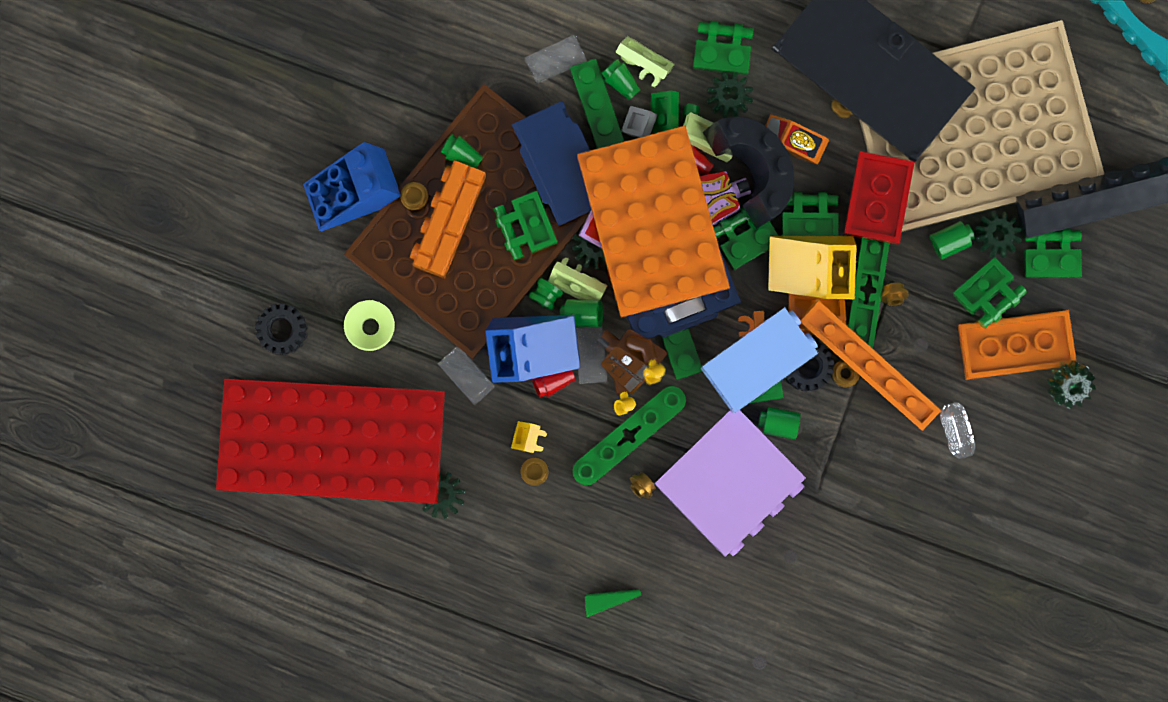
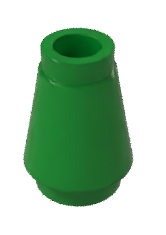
(620, 78)
(460, 150)

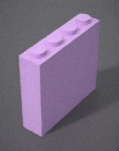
(731, 482)

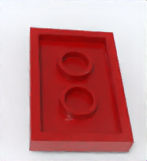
(879, 197)

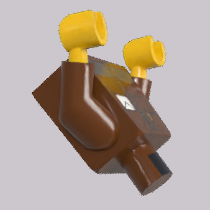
(630, 364)

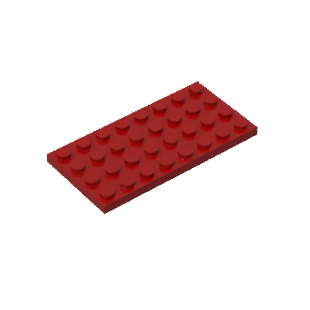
(330, 441)

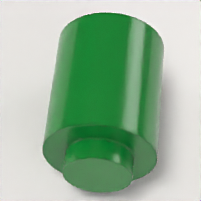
(952, 239)
(586, 312)
(780, 422)

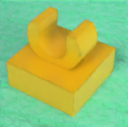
(526, 437)

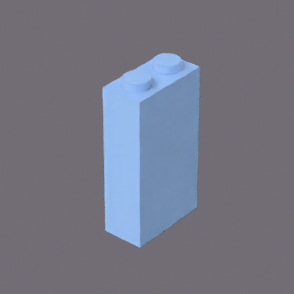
(760, 359)

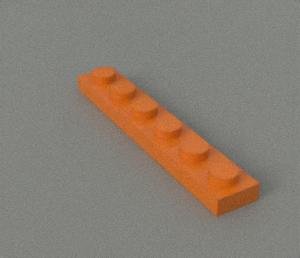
(869, 365)

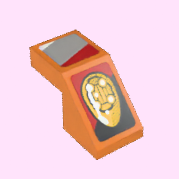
(797, 139)

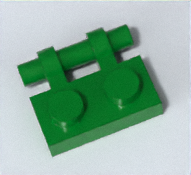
(722, 56)
(533, 222)
(810, 223)
(748, 244)
(1054, 262)
(983, 287)

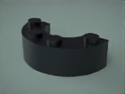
(764, 157)

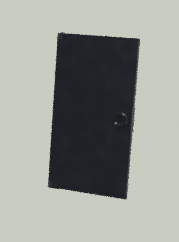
(875, 71)

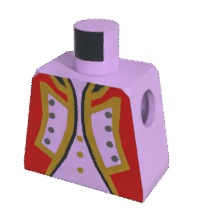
(722, 195)

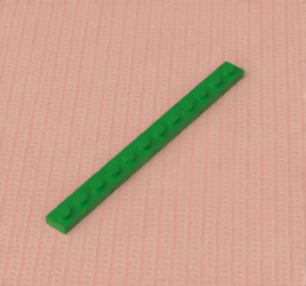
(607, 133)

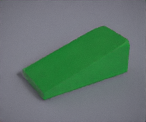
(602, 601)

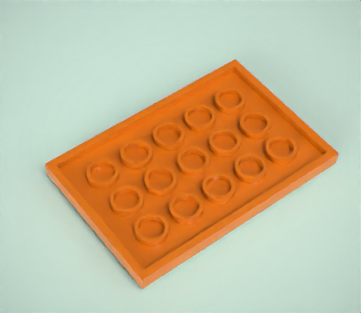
(653, 221)

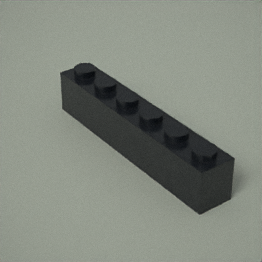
(1093, 198)

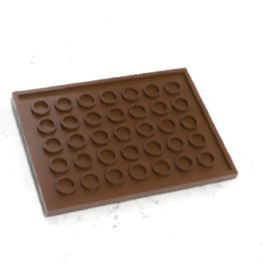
(482, 275)

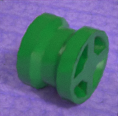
(545, 294)

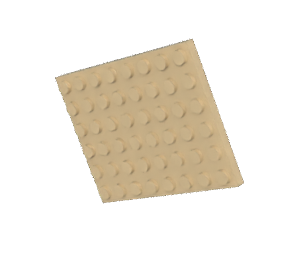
(1010, 136)

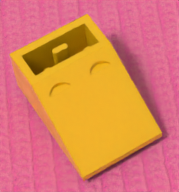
(813, 266)

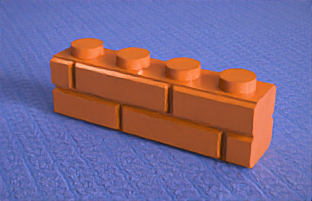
(449, 218)

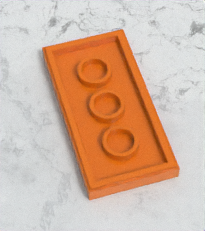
(1017, 345)

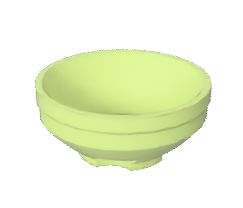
(358, 315)

